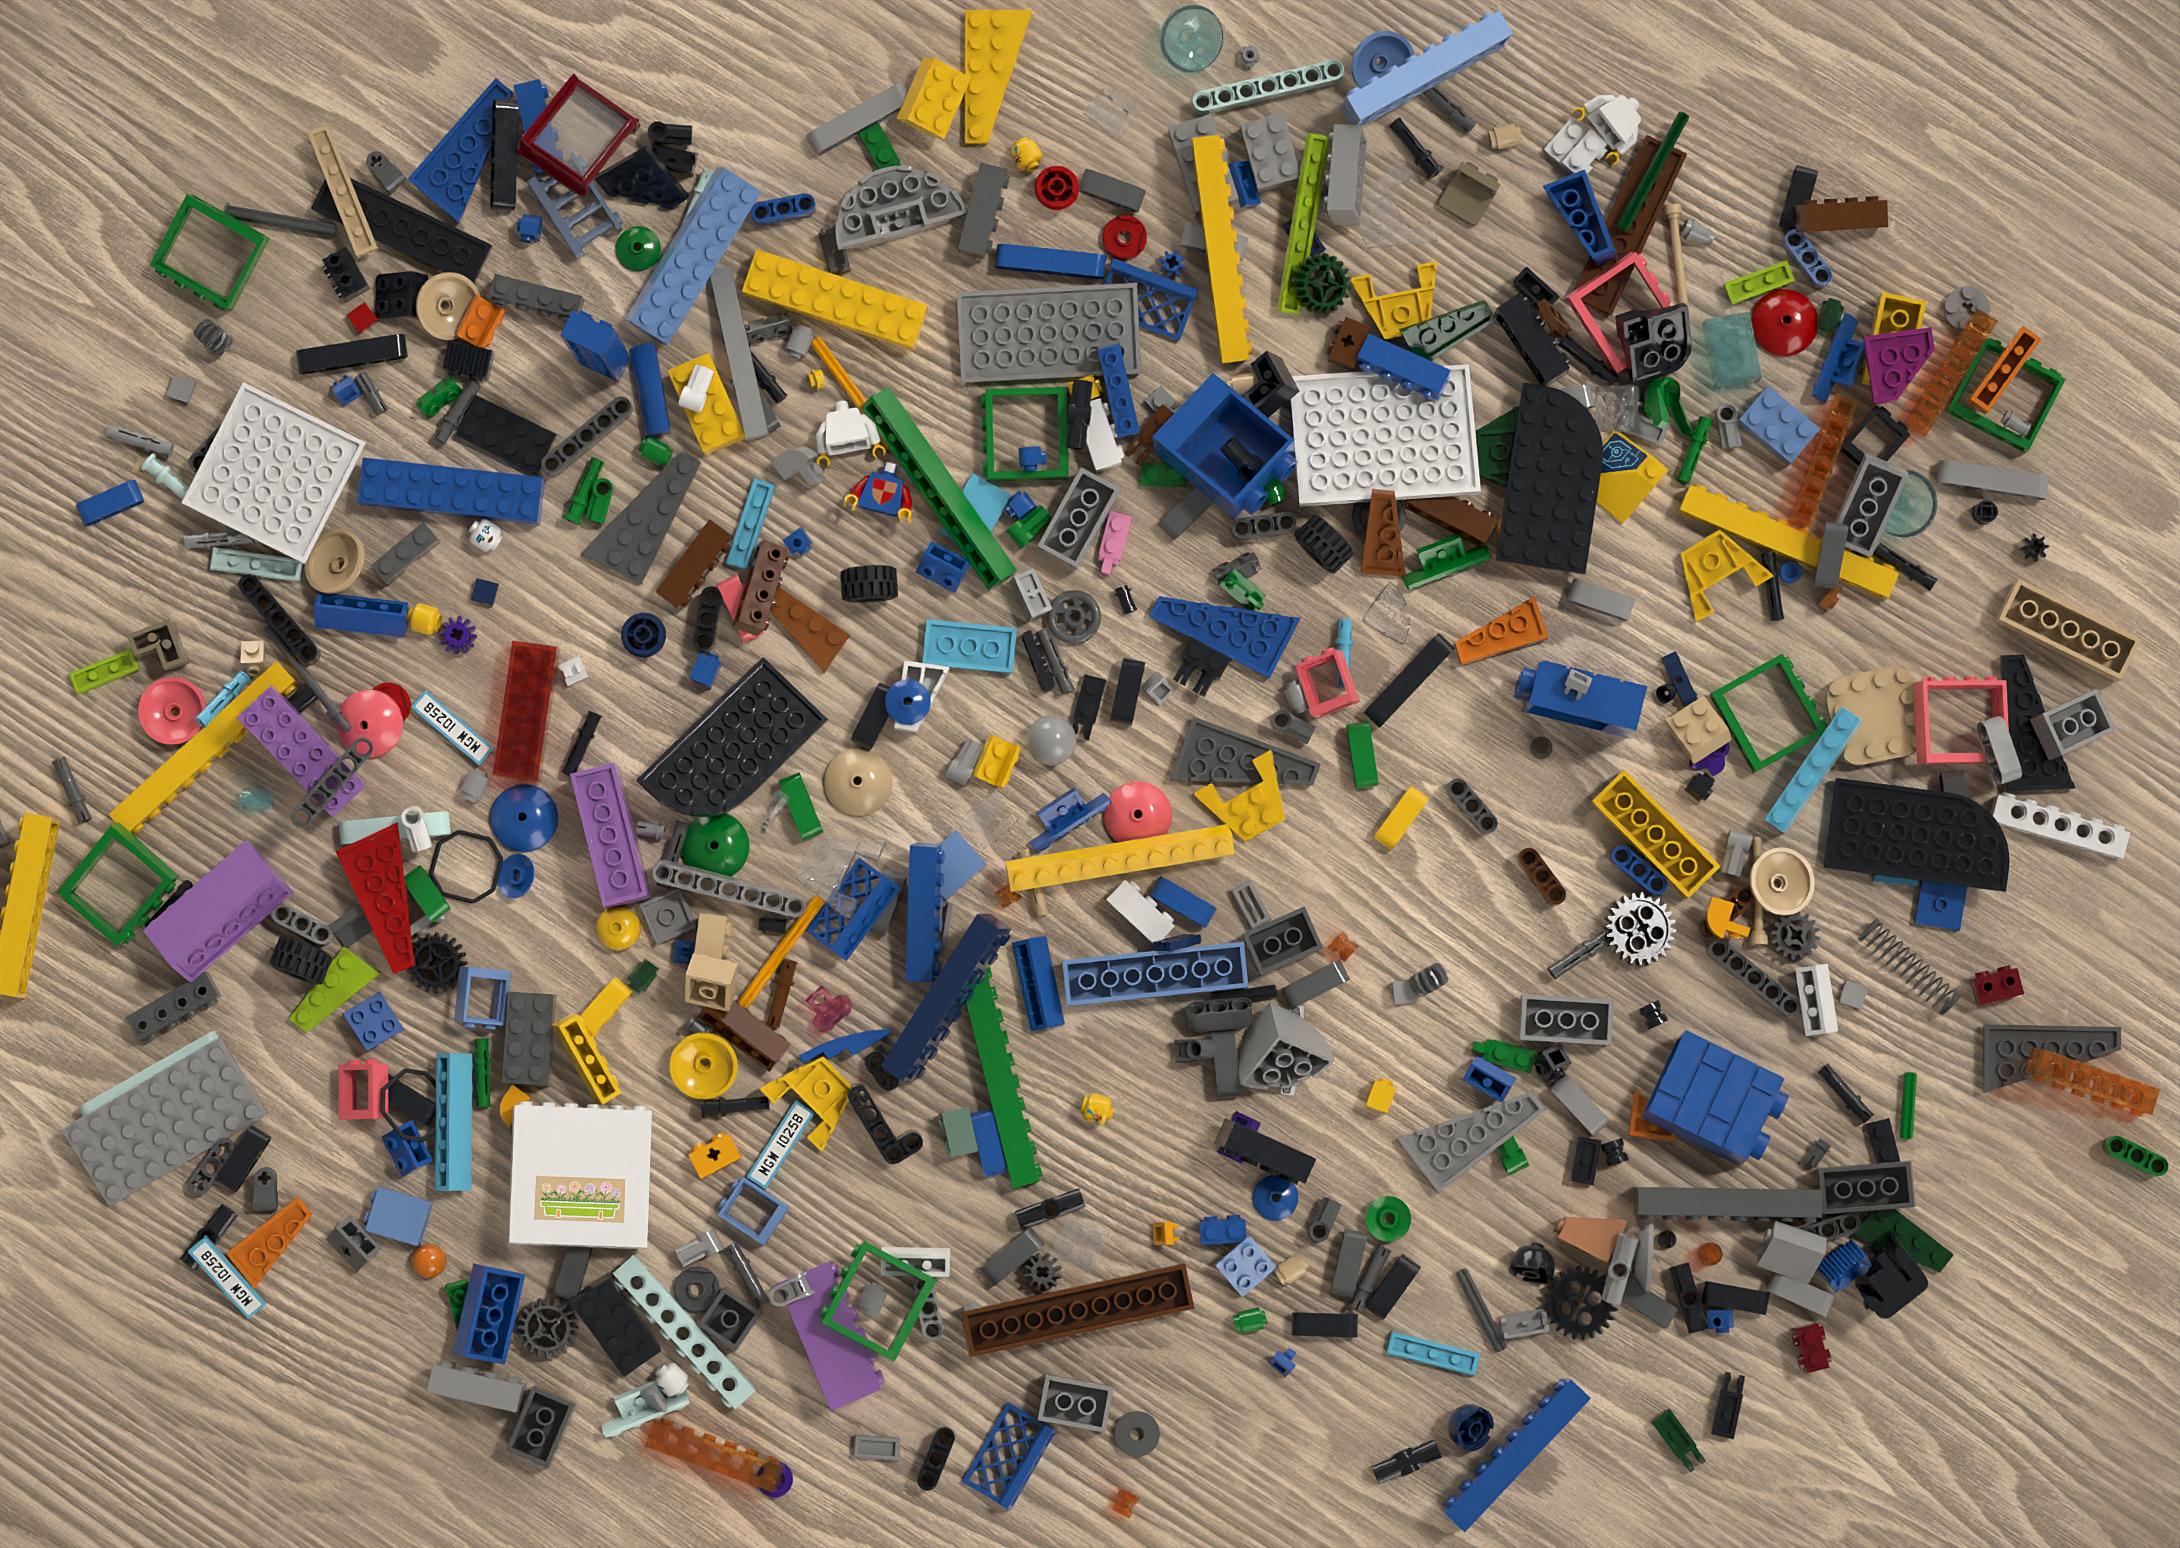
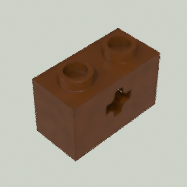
(1347, 356)

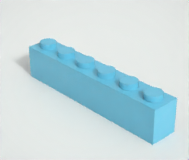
(1813, 769)
(453, 1121)

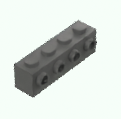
(982, 211)
(534, 297)
(174, 1006)

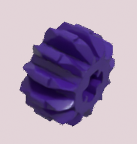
(462, 628)

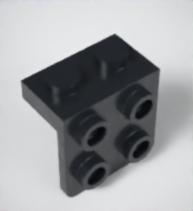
(398, 294)

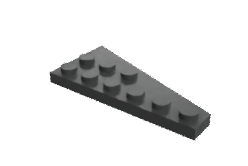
(640, 529)
(1226, 757)
(2009, 1047)

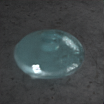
(1203, 38)
(1914, 520)

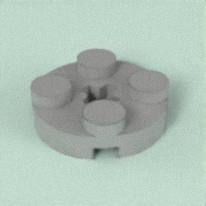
(1954, 302)

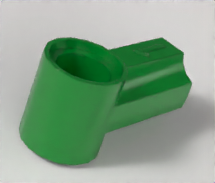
(599, 503)
(1024, 529)
(1512, 1156)

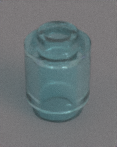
(256, 799)

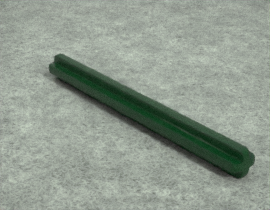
(1653, 171)

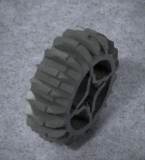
(531, 1339)

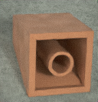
(1590, 1235)

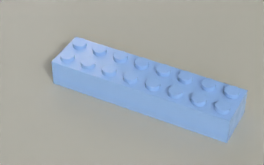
(1426, 70)

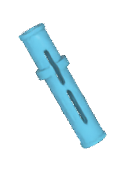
(1344, 644)
(239, 682)

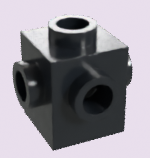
(1552, 1063)

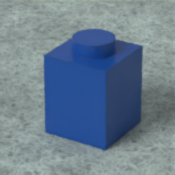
(706, 669)

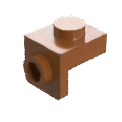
(1830, 599)

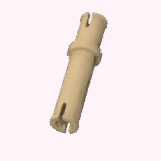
(1036, 894)

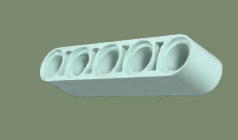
(351, 831)

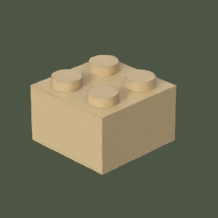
(1698, 729)
(713, 936)
(711, 982)

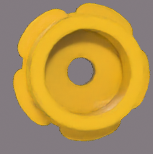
(816, 379)

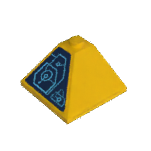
(1626, 476)

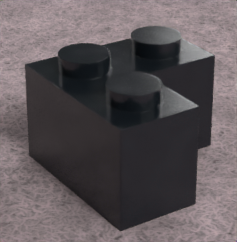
(1274, 384)

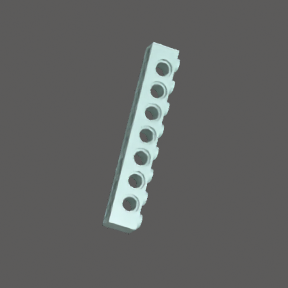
(743, 1387)

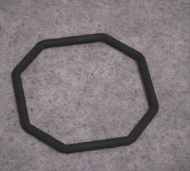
(474, 835)
(389, 1120)

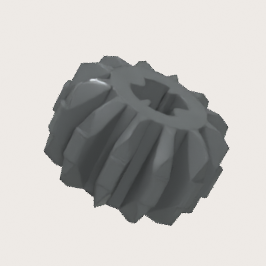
(213, 336)
(1428, 979)
(1042, 1263)

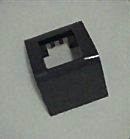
(1892, 1286)

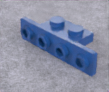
(1842, 360)
(1064, 815)

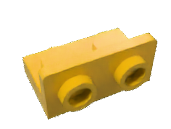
(996, 761)

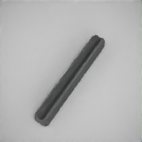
(1481, 1310)

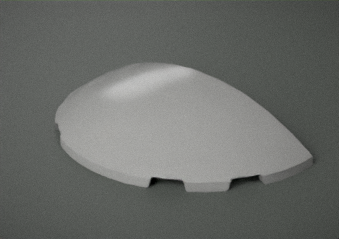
(894, 206)

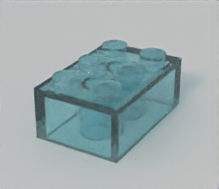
(1732, 350)

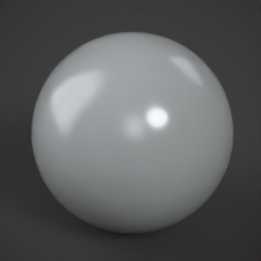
(1051, 740)

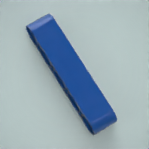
(1050, 261)

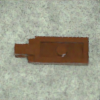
(1554, 319)

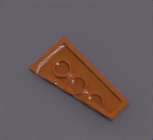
(1382, 539)
(812, 631)

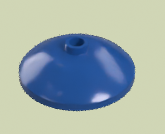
(540, 820)

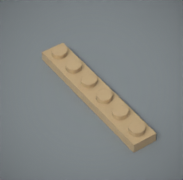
(342, 190)

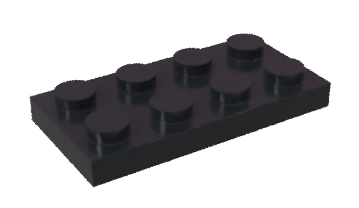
(506, 434)

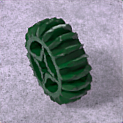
(1340, 285)

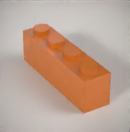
(2003, 370)

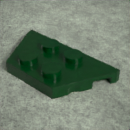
(1495, 447)

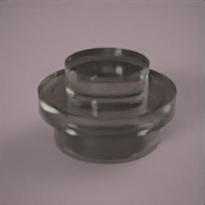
(1541, 747)

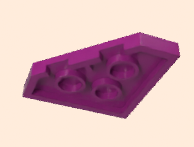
(1895, 360)

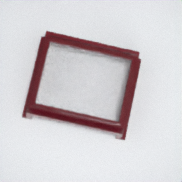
(576, 135)

